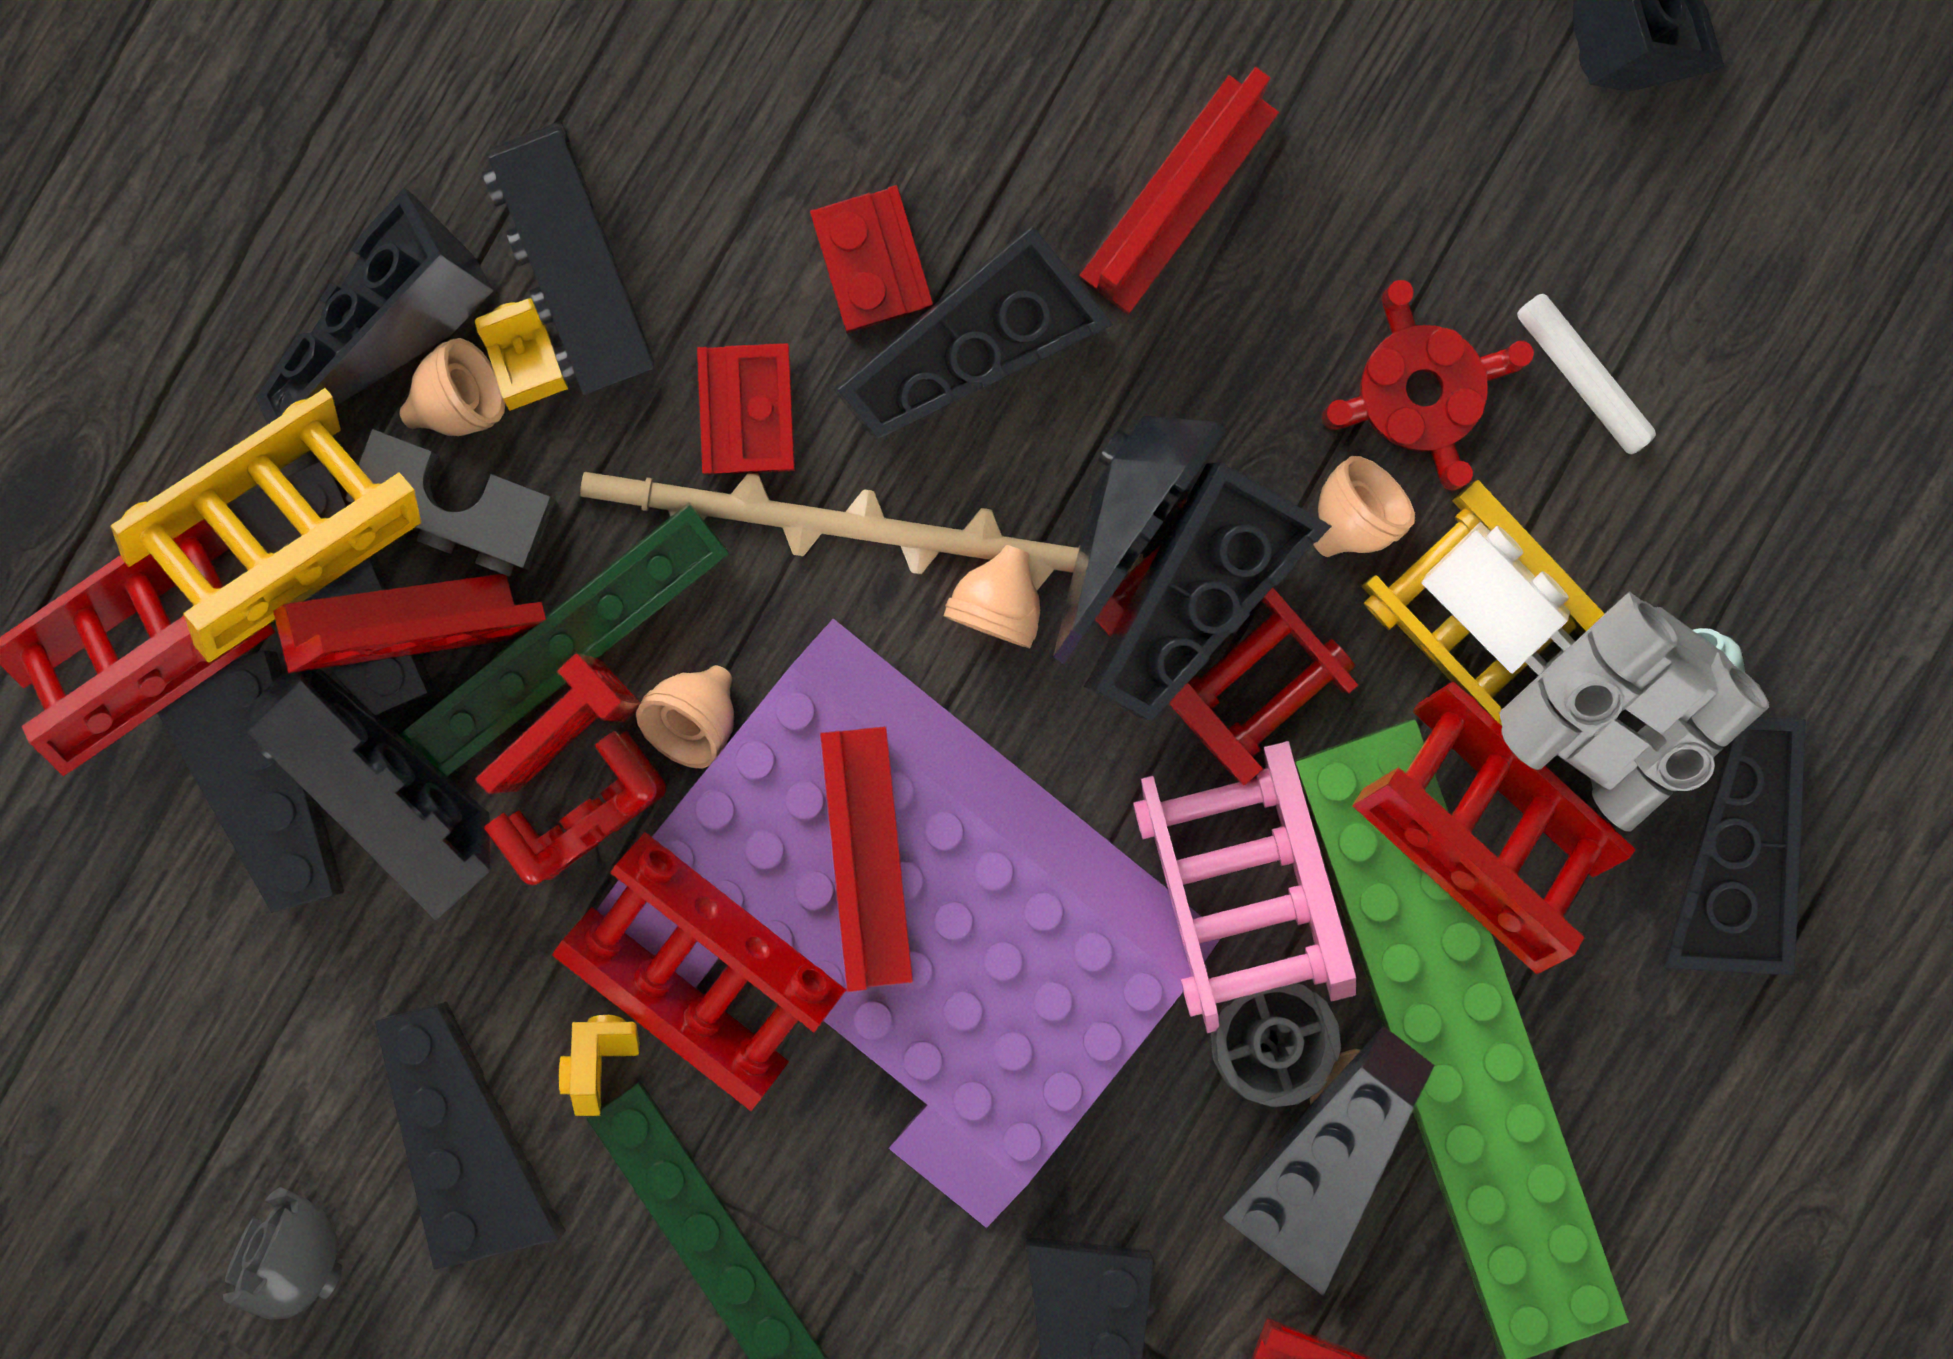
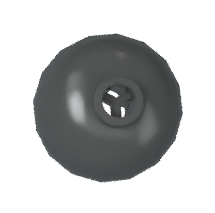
(1297, 1057)
(284, 1260)

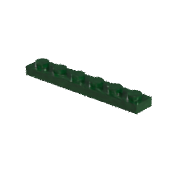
(582, 624)
(702, 1229)

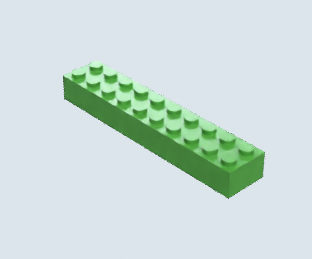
(1485, 1100)

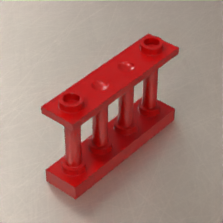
(124, 689)
(1195, 701)
(1460, 862)
(673, 1008)

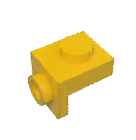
(520, 353)
(582, 1070)

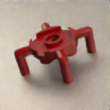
(1461, 379)
(589, 823)

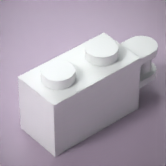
(1501, 598)

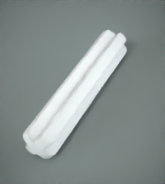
(1586, 374)

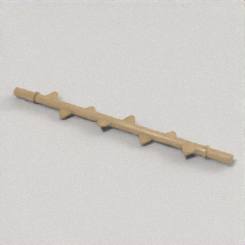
(860, 521)

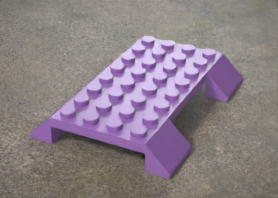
(1025, 926)

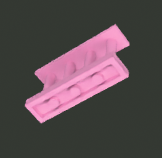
(1290, 844)

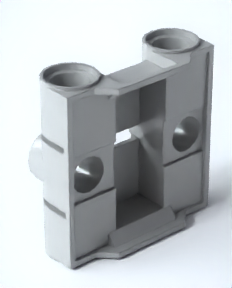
(1659, 673)

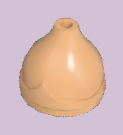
(454, 391)
(1363, 507)
(999, 599)
(689, 716)

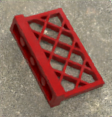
(1181, 191)
(594, 695)

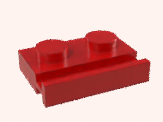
(871, 259)
(746, 409)

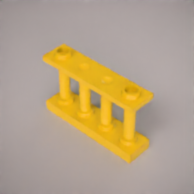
(295, 572)
(1390, 603)

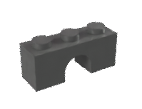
(501, 526)

